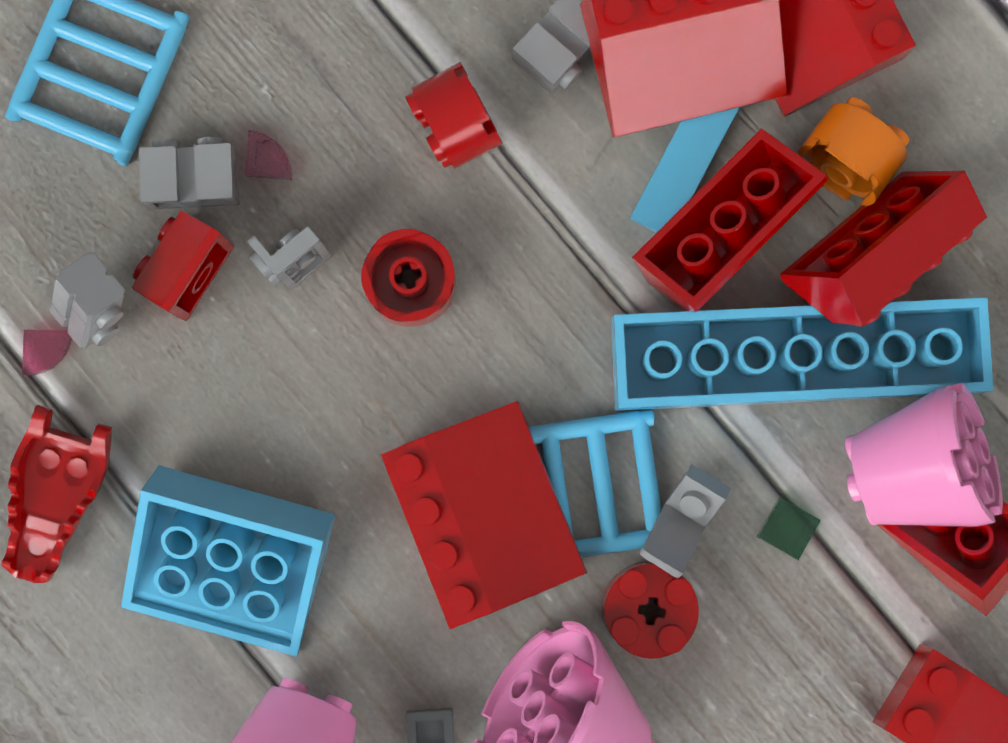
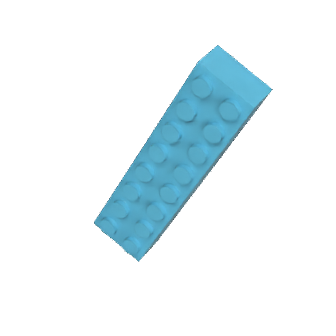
(798, 355)

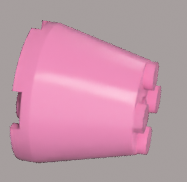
(927, 464)
(293, 716)

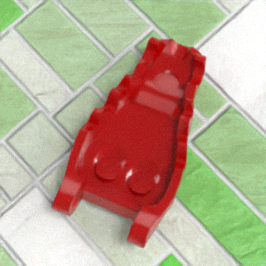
(51, 489)

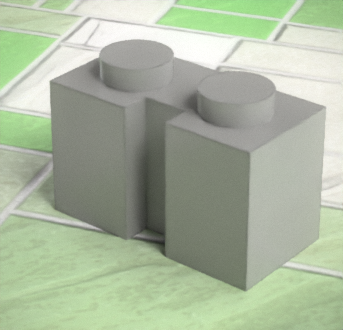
(555, 47)
(190, 175)

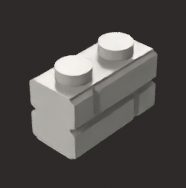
(87, 301)

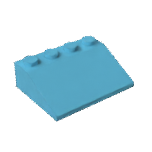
(226, 559)

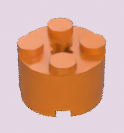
(855, 151)

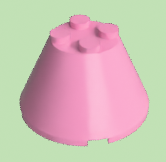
(563, 692)

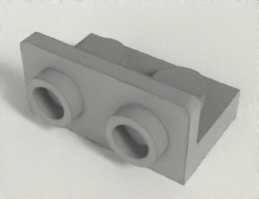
(294, 261)

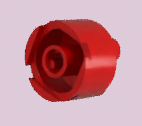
(455, 116)
(385, 266)
(664, 632)

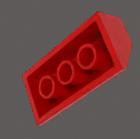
(727, 221)
(886, 245)

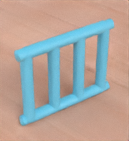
(139, 107)
(594, 430)

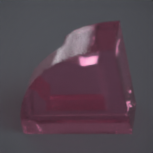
(266, 158)
(43, 350)

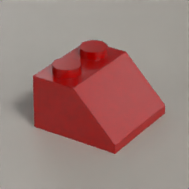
(181, 265)

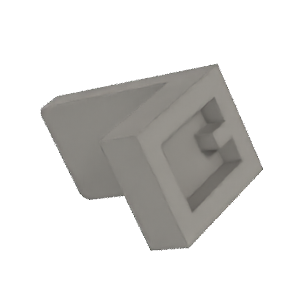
(683, 520)

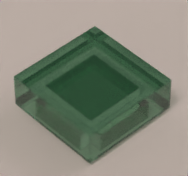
(788, 528)

